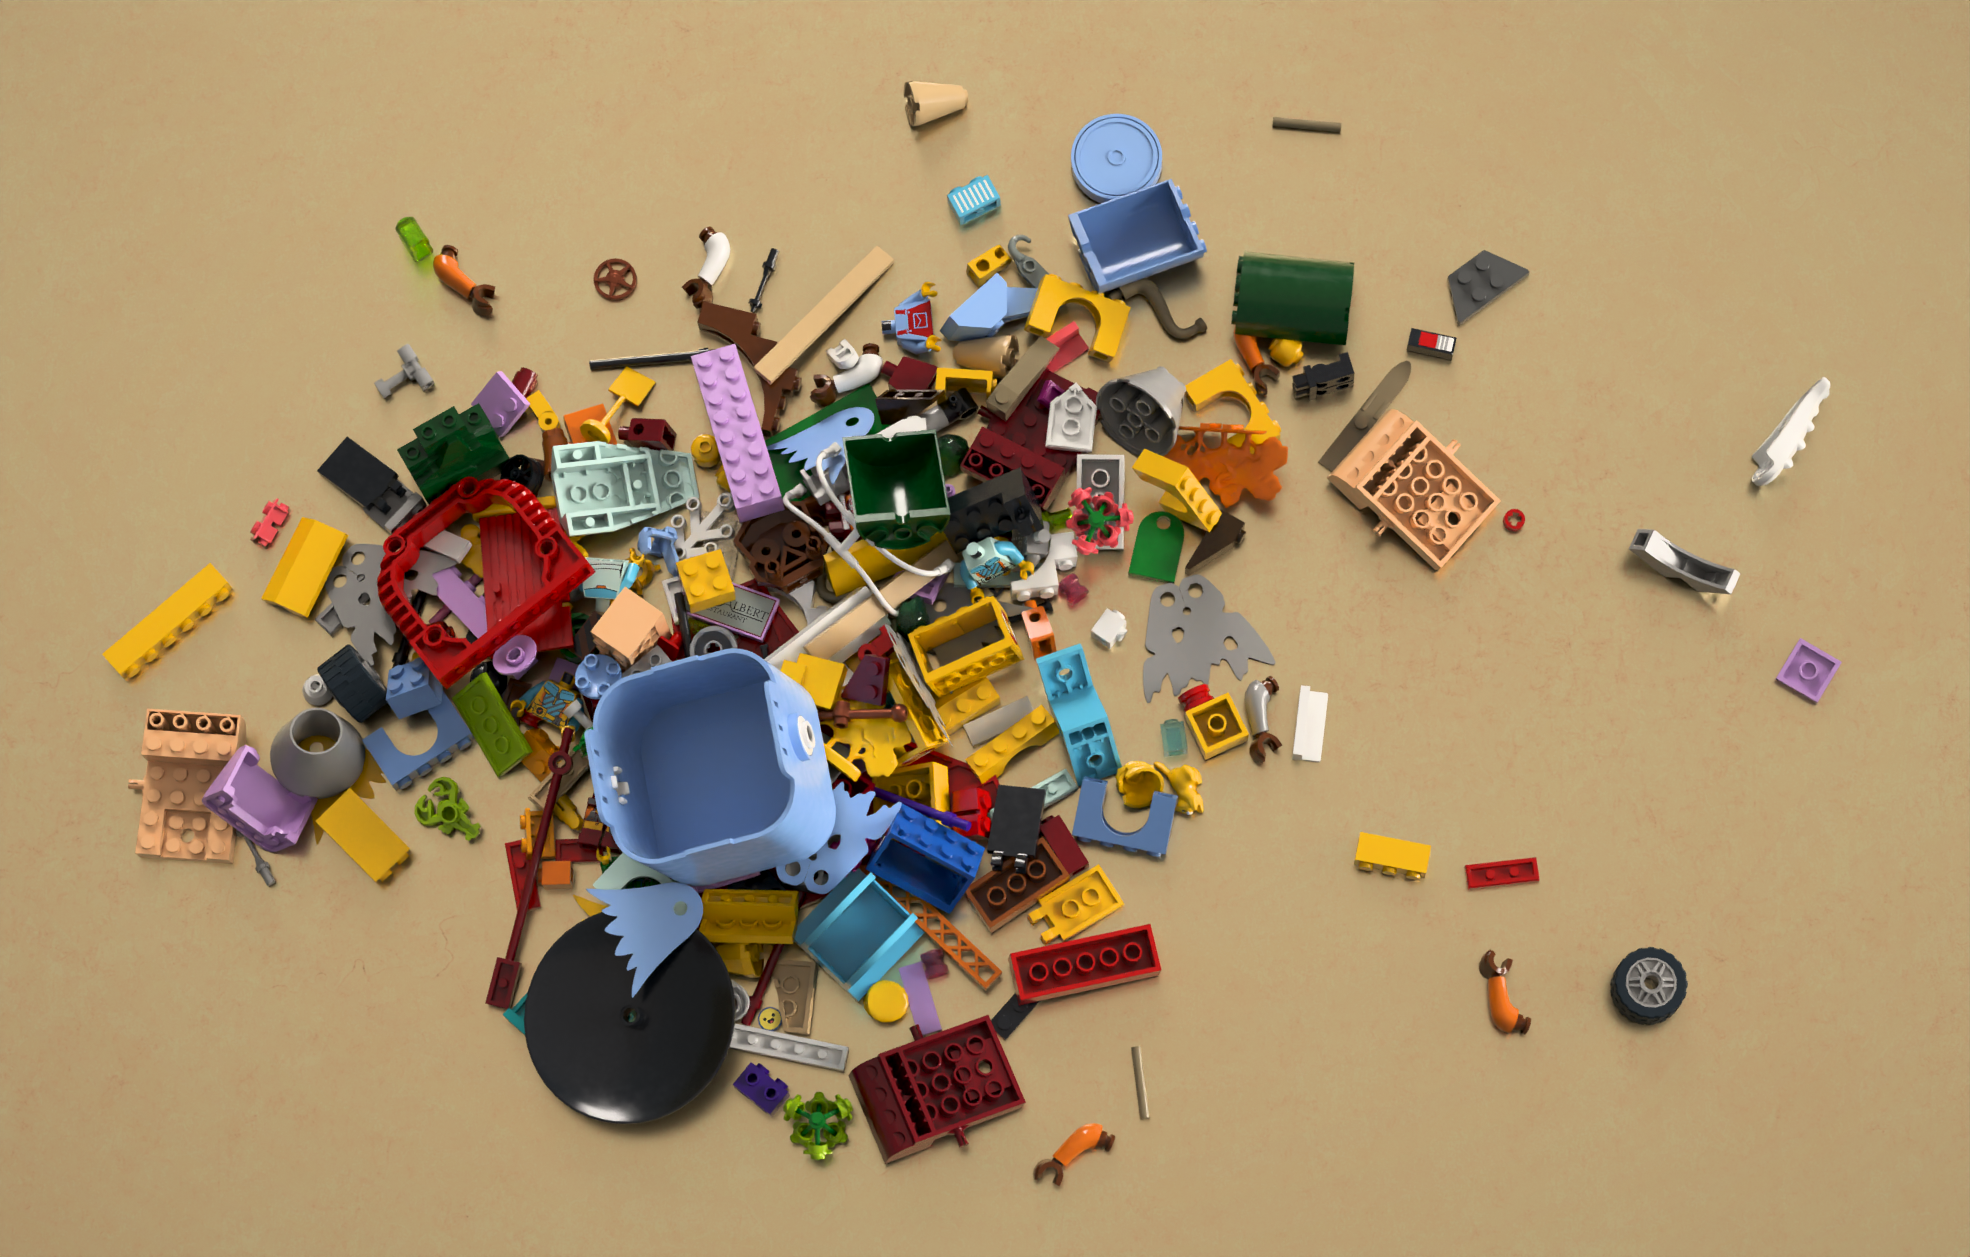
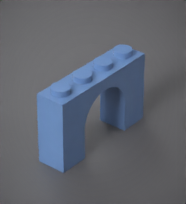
(403, 768)
(1092, 824)

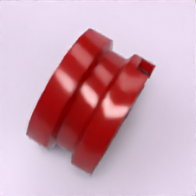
(1195, 697)

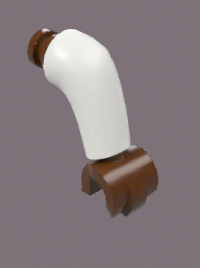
(718, 252)
(865, 371)

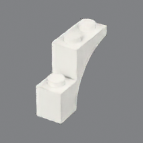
(1044, 582)
(804, 599)

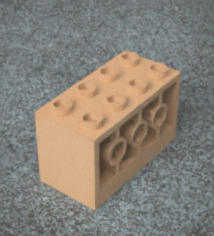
(629, 629)

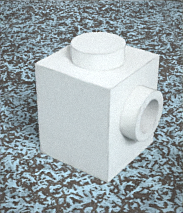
(1109, 628)

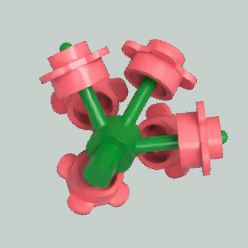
(1103, 506)

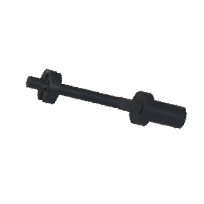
(769, 266)

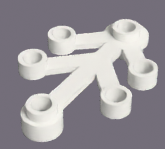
(701, 531)

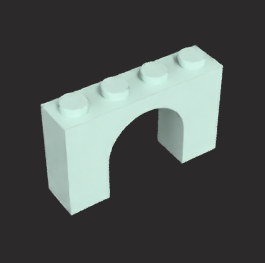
(626, 870)

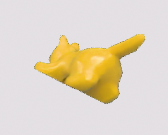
(1184, 781)

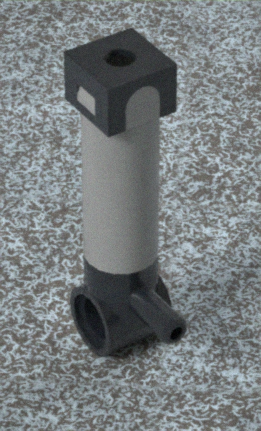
(957, 406)

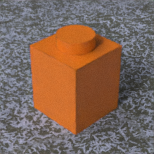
(556, 874)

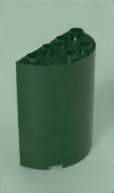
(1293, 298)
(897, 488)

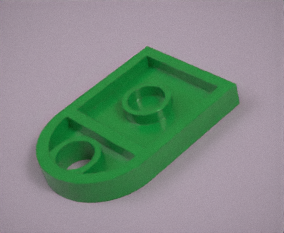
(1157, 549)

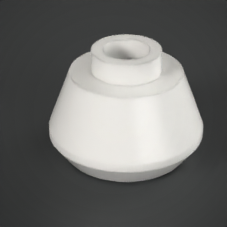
(320, 695)

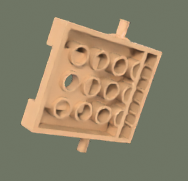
(1414, 487)
(183, 760)

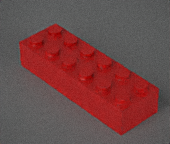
(1084, 964)

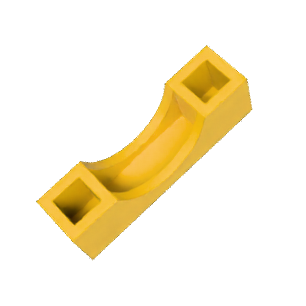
(1031, 730)

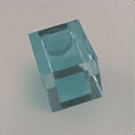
(1173, 738)

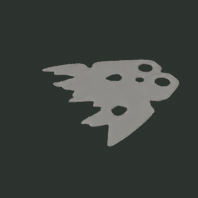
(373, 617)
(1202, 638)
(904, 648)

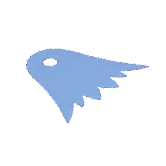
(823, 434)
(650, 923)

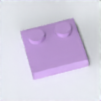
(501, 403)
(1808, 670)

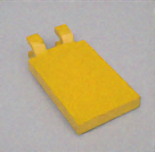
(1076, 905)

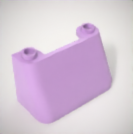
(257, 803)

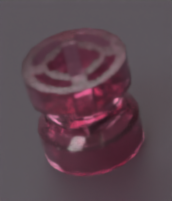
(1072, 589)
(934, 963)

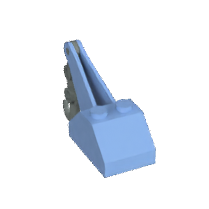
(995, 302)

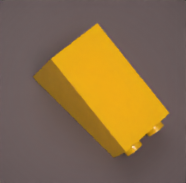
(363, 836)

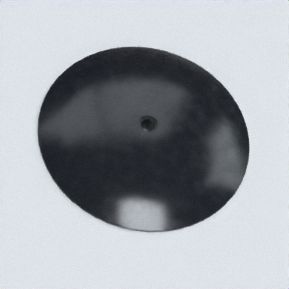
(621, 1067)

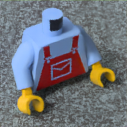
(914, 322)

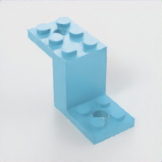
(1079, 713)

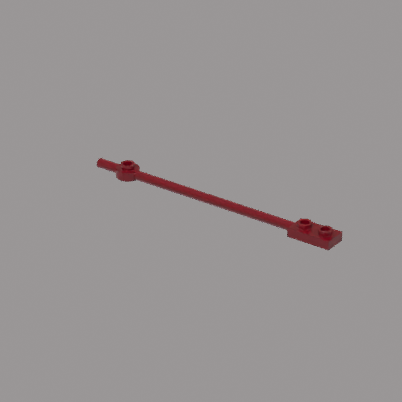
(507, 970)

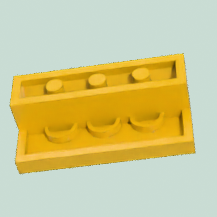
(305, 567)
(749, 916)

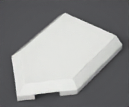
(1071, 421)

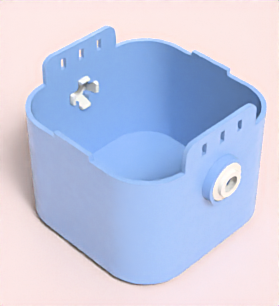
(711, 768)

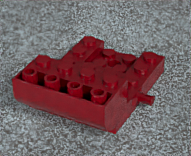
(1022, 444)
(935, 1088)

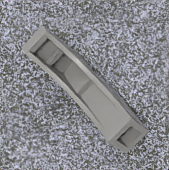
(1678, 563)

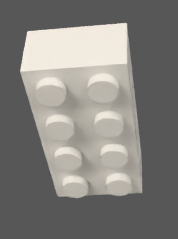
(1102, 474)

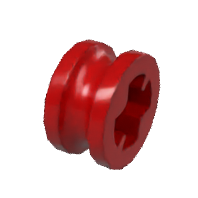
(1508, 515)
(530, 719)

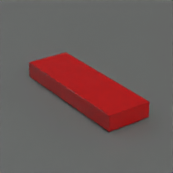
(518, 870)
(1502, 873)

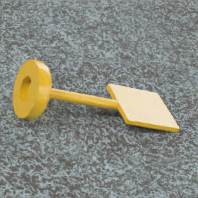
(629, 387)

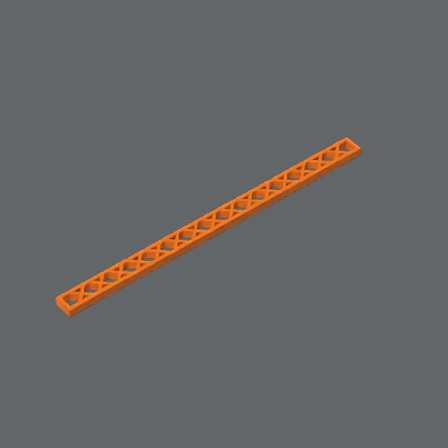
(951, 930)

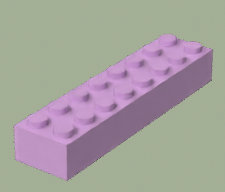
(737, 433)

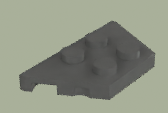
(1481, 283)

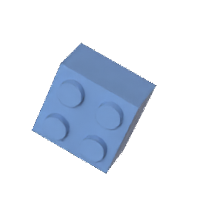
(412, 689)

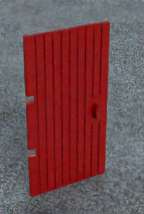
(514, 575)

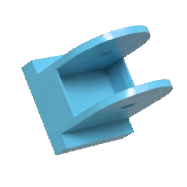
(857, 933)

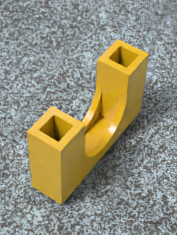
(1108, 314)
(1228, 382)
(1183, 493)

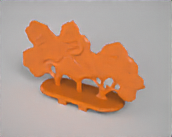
(1230, 466)

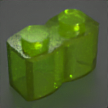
(413, 238)

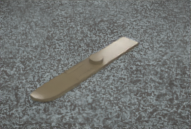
(1367, 415)

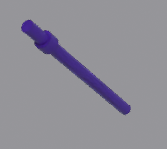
(947, 818)

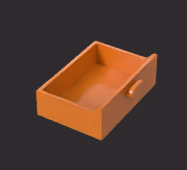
(574, 421)

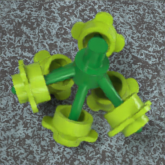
(819, 1109)

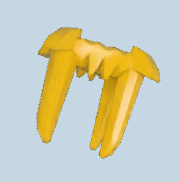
(648, 570)

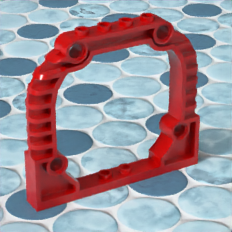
(455, 657)

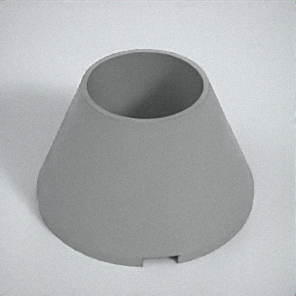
(323, 772)

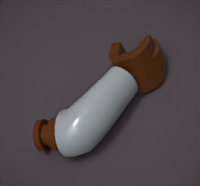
(1256, 702)

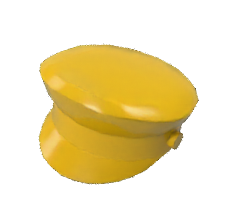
(886, 1001)

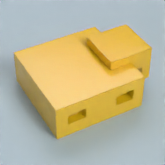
(819, 677)

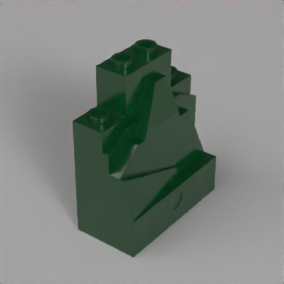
(452, 449)

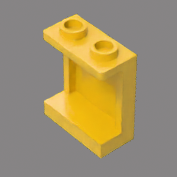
(973, 380)

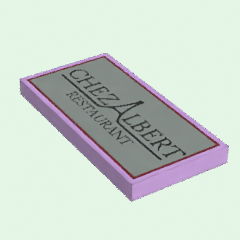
(746, 616)

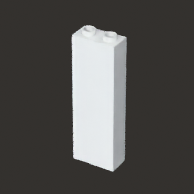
(791, 649)

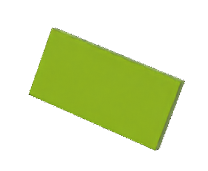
(492, 724)

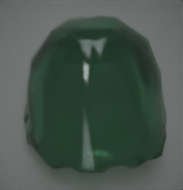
(952, 452)
(912, 616)

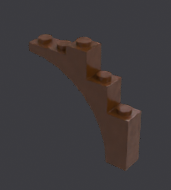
(739, 329)

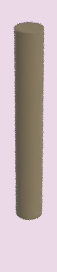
(1307, 124)
(1140, 1082)

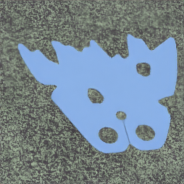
(854, 829)

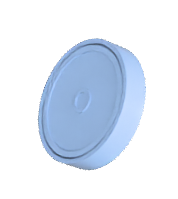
(1115, 157)

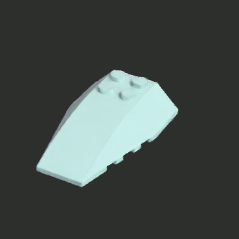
(617, 485)

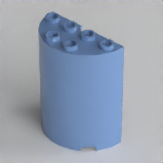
(1136, 236)

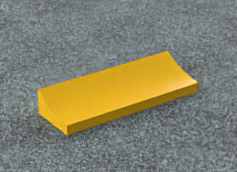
(875, 564)

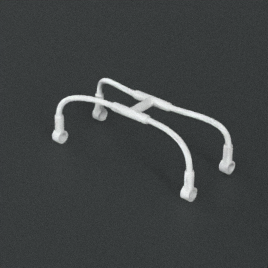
(842, 549)

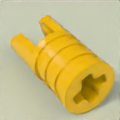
(568, 813)

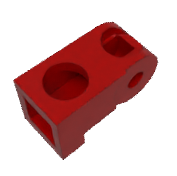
(880, 646)

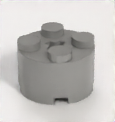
(712, 634)

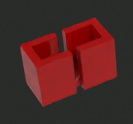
(975, 807)

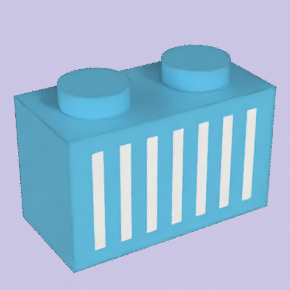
(973, 199)

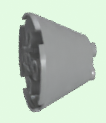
(1142, 410)

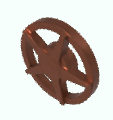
(615, 279)

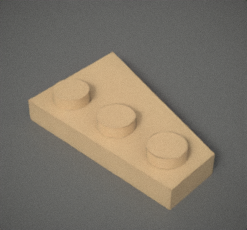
(795, 991)

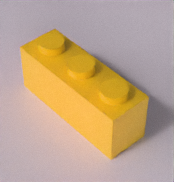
(1392, 856)

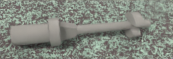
(261, 866)

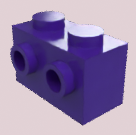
(761, 1088)

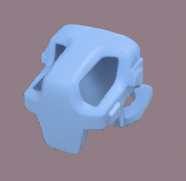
(661, 546)

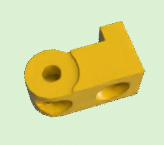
(987, 265)
(544, 413)

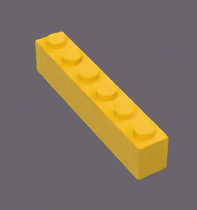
(167, 621)

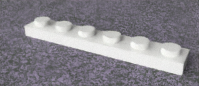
(789, 1047)

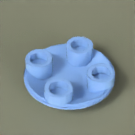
(596, 675)

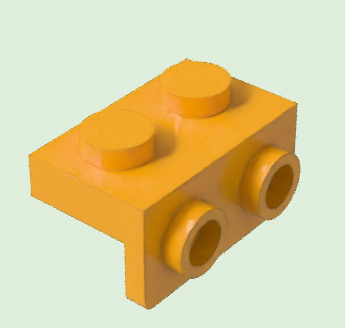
(542, 749)
(530, 822)

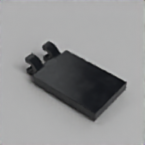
(361, 475)
(1015, 826)

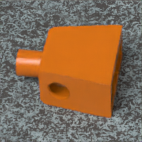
(1038, 630)

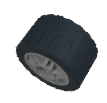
(353, 683)
(1651, 967)

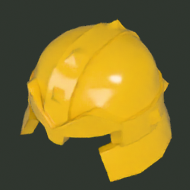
(1138, 782)

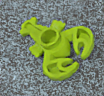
(447, 810)

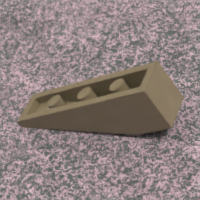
(1021, 378)

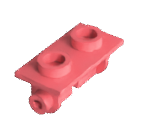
(273, 514)

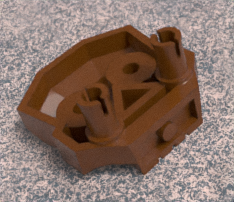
(775, 534)

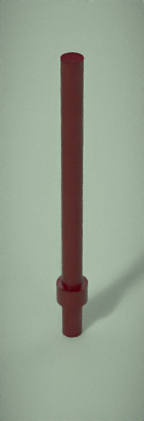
(755, 999)

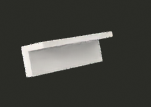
(1310, 725)

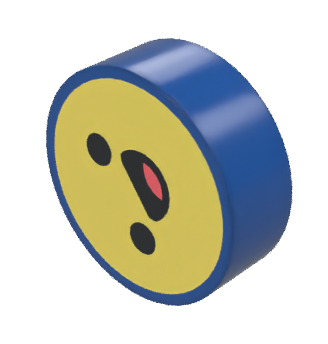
(770, 1019)

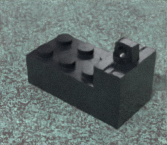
(993, 510)

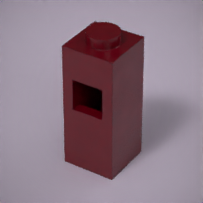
(1063, 845)

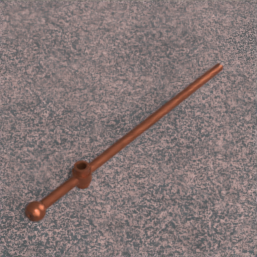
(843, 714)

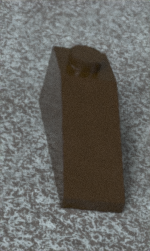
(901, 404)
(1217, 542)

